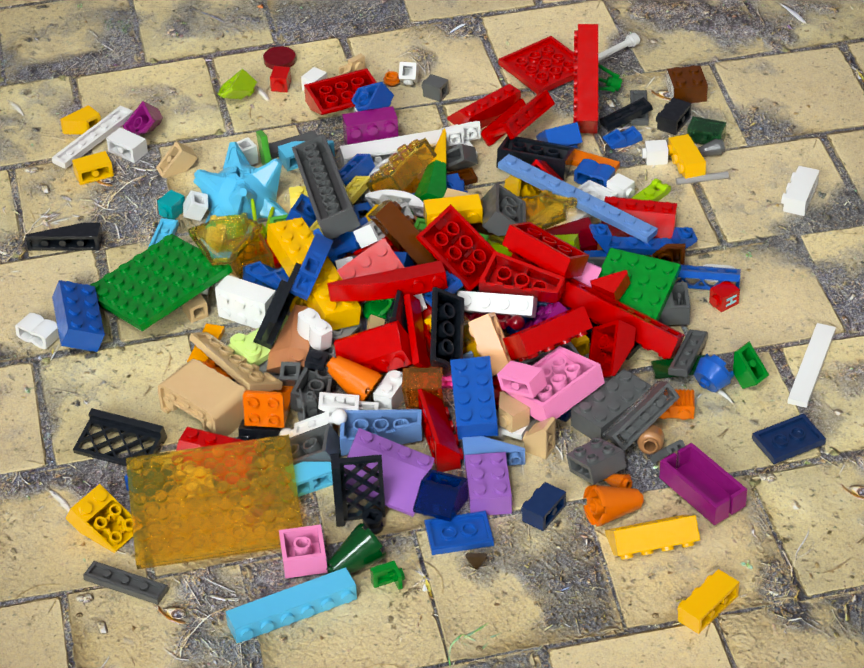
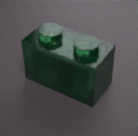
(705, 130)

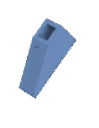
(479, 445)

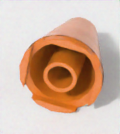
(353, 377)
(610, 503)

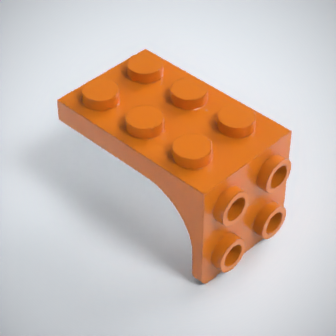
(267, 407)

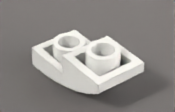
(459, 133)

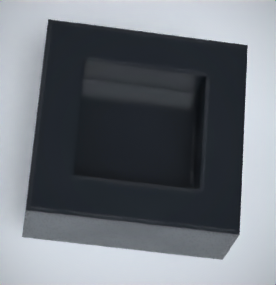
(316, 359)

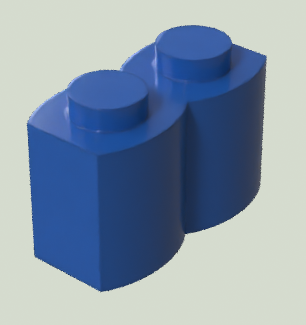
(593, 171)

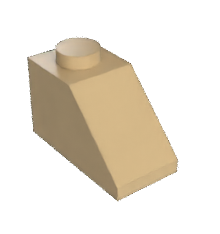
(177, 160)
(512, 413)
(540, 438)

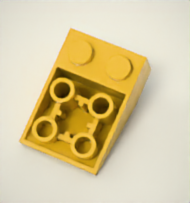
(102, 519)

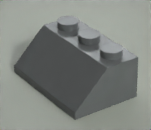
(501, 210)

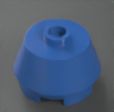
(712, 373)

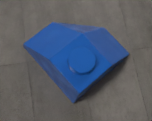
(372, 97)

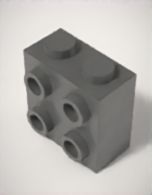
(596, 460)

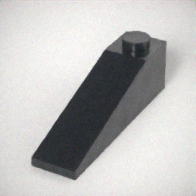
(67, 238)

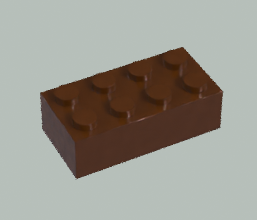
(400, 231)

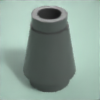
(712, 148)

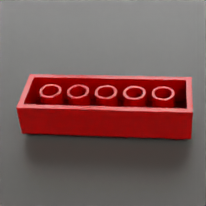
(586, 78)

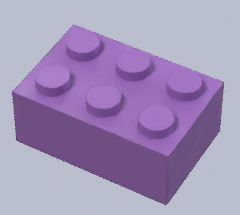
(488, 483)

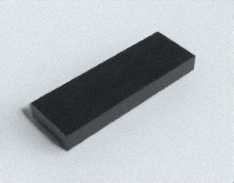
(625, 114)

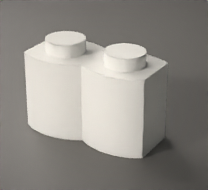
(314, 329)
(37, 330)

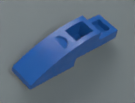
(311, 266)

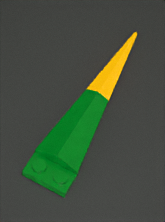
(434, 180)

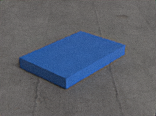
(461, 534)

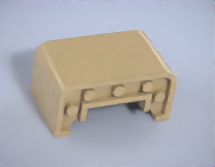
(205, 396)

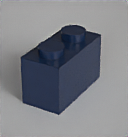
(543, 506)

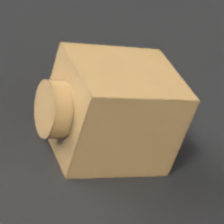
(196, 308)

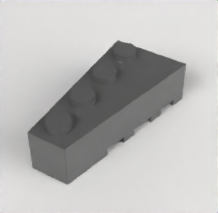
(313, 381)

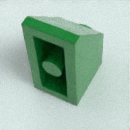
(748, 366)

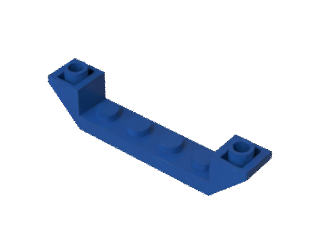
(604, 238)

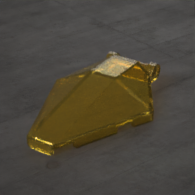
(544, 211)
(225, 237)

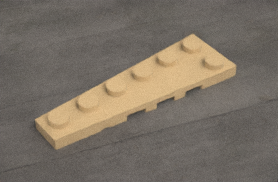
(234, 364)

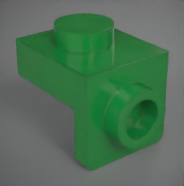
(386, 574)

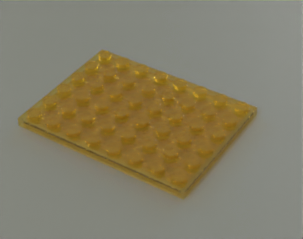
(212, 501)

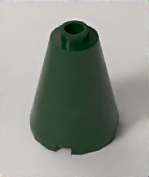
(357, 551)

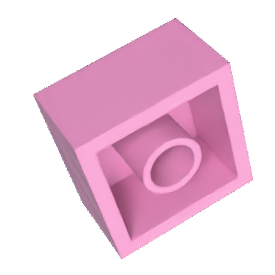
(303, 551)

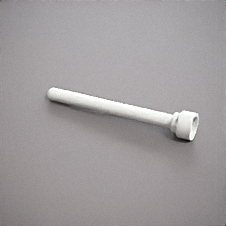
(631, 41)

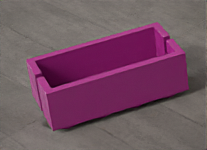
(703, 483)

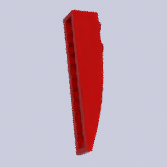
(385, 284)

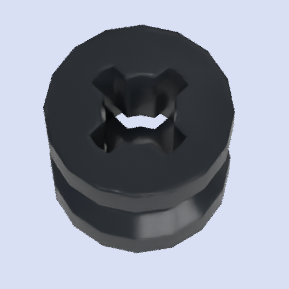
(372, 519)

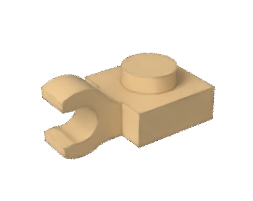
(354, 64)

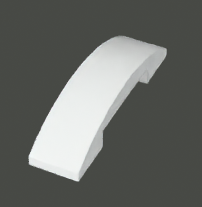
(413, 202)

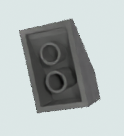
(315, 445)

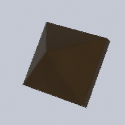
(476, 559)

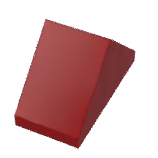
(613, 284)

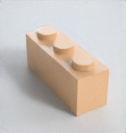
(489, 341)

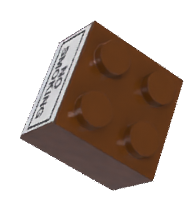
(687, 84)

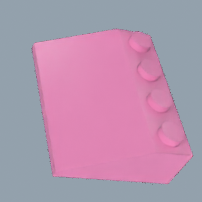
(568, 382)

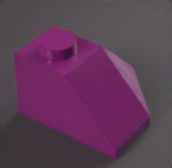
(143, 119)

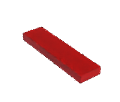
(416, 331)

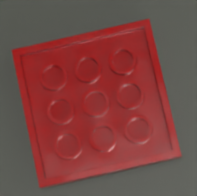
(541, 65)

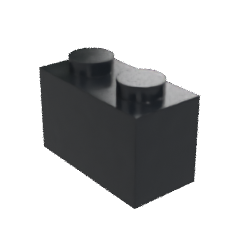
(673, 116)

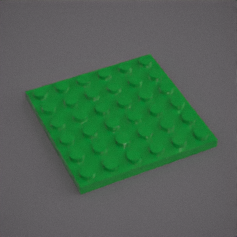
(157, 282)

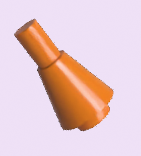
(619, 480)

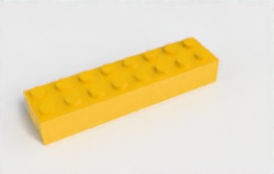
(290, 245)

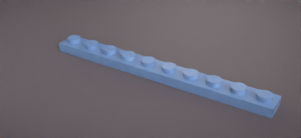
(585, 201)

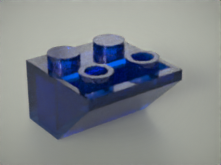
(441, 495)

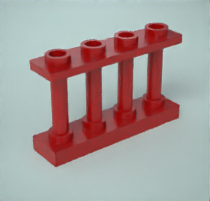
(517, 118)

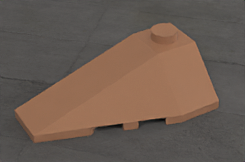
(289, 344)

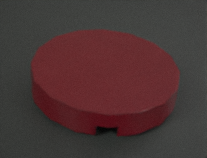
(279, 56)

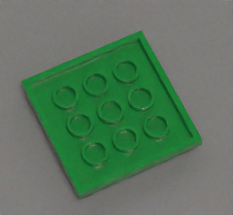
(649, 280)

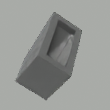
(461, 158)

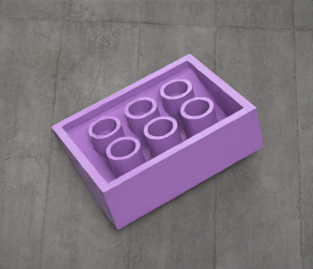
(401, 469)

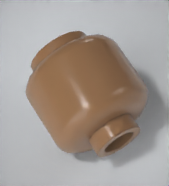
(651, 440)

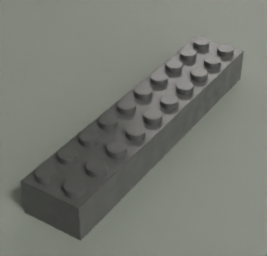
(325, 187)

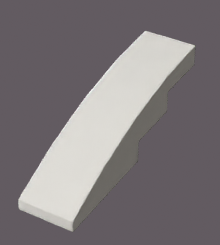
(334, 401)

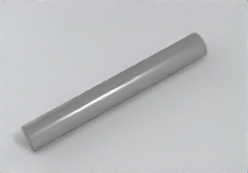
(708, 177)

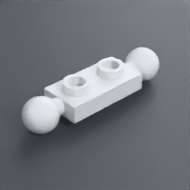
(337, 417)

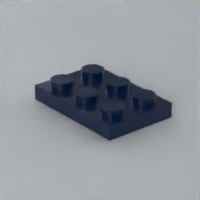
(788, 438)

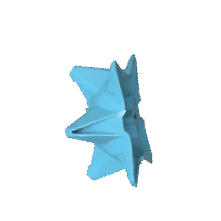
(238, 183)

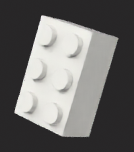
(243, 301)

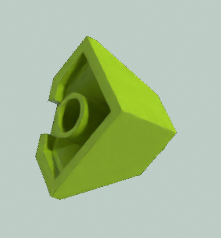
(238, 86)

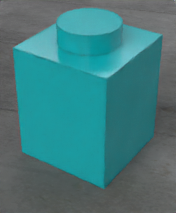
(171, 205)

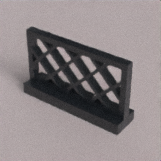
(276, 312)
(125, 427)
(339, 486)

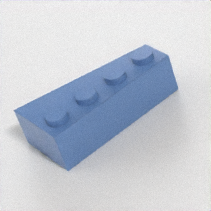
(394, 425)

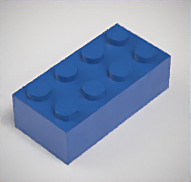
(78, 316)
(474, 397)

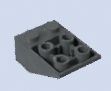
(677, 306)

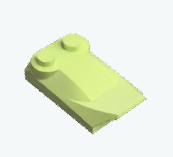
(245, 346)

